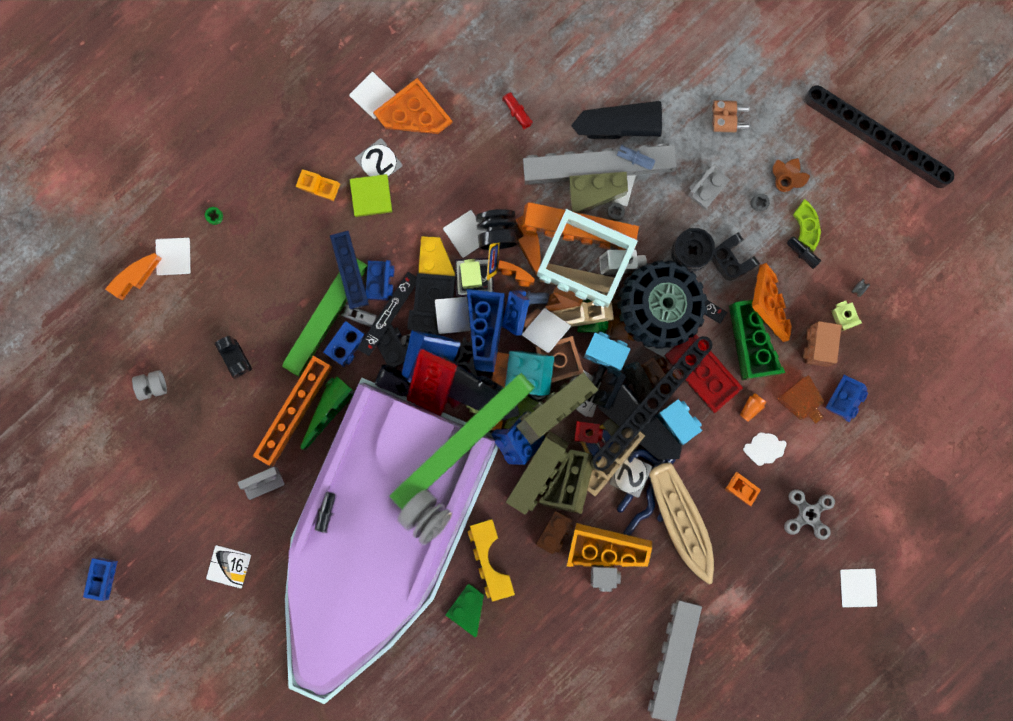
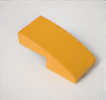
(317, 185)

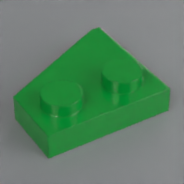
(467, 609)

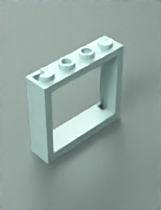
(597, 230)

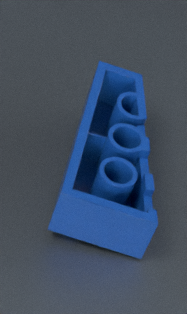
(486, 320)

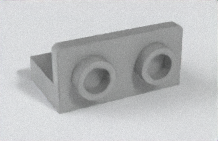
(708, 187)
(262, 483)

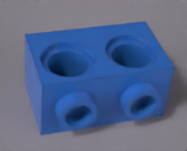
(340, 341)
(100, 579)

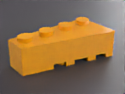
(607, 548)

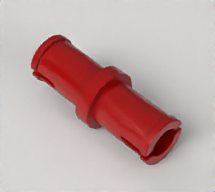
(517, 110)

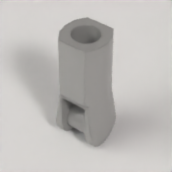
(361, 317)

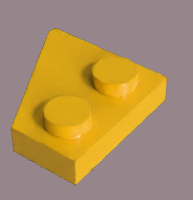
(434, 257)

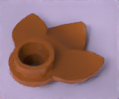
(790, 173)

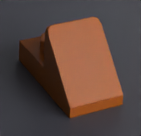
(743, 489)

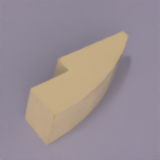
(585, 314)

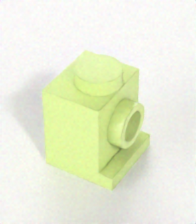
(840, 318)

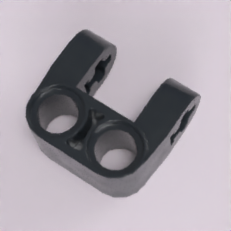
(731, 261)
(233, 356)

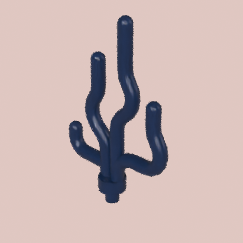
(649, 494)

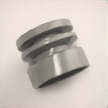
(424, 516)

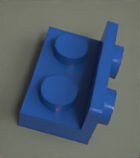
(378, 280)
(516, 312)
(847, 398)

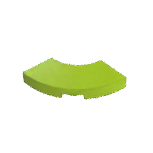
(809, 225)

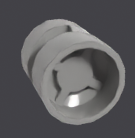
(149, 385)

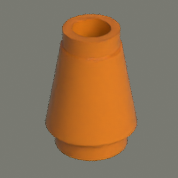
(752, 407)

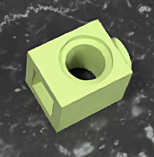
(471, 274)

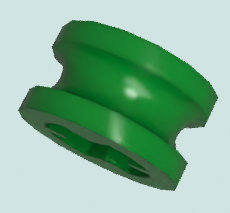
(218, 212)

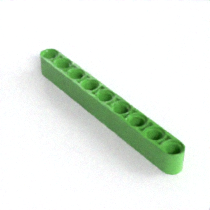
(463, 440)

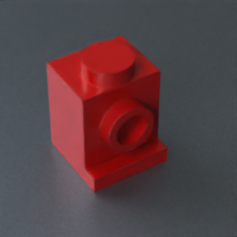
(581, 428)

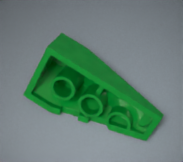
(331, 403)

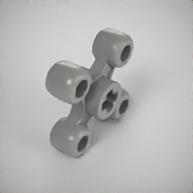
(814, 521)

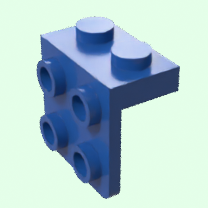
(514, 444)

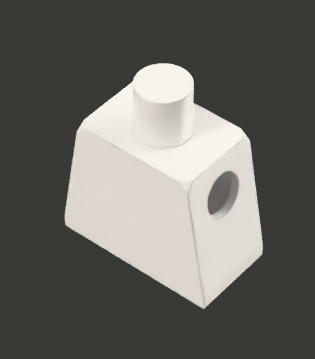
(612, 259)

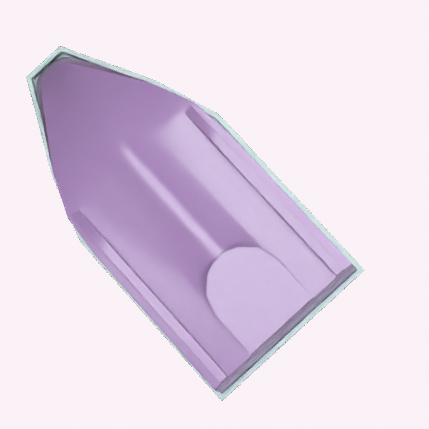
(368, 574)

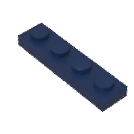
(349, 270)

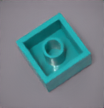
(534, 367)

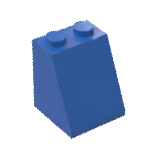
(432, 343)

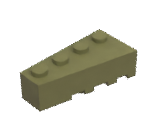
(556, 407)
(537, 473)

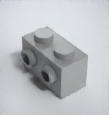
(605, 577)

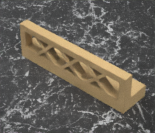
(591, 280)

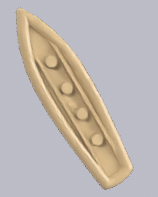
(683, 521)

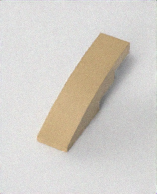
(600, 478)

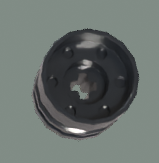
(496, 225)
(700, 241)

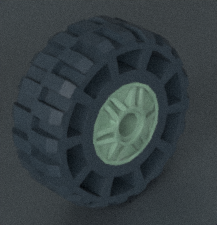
(662, 304)

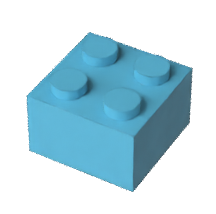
(607, 352)
(679, 421)

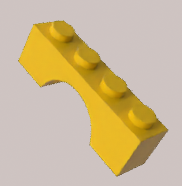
(498, 584)

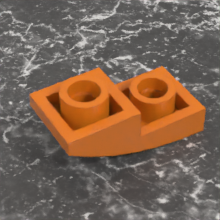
(522, 276)

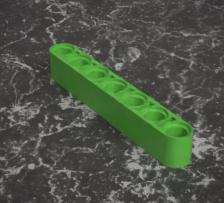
(318, 326)

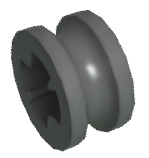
(617, 206)
(759, 208)
(860, 288)

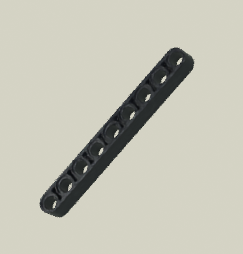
(888, 137)
(660, 399)

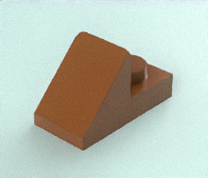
(562, 300)

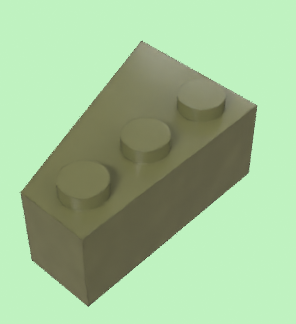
(596, 189)
(570, 484)

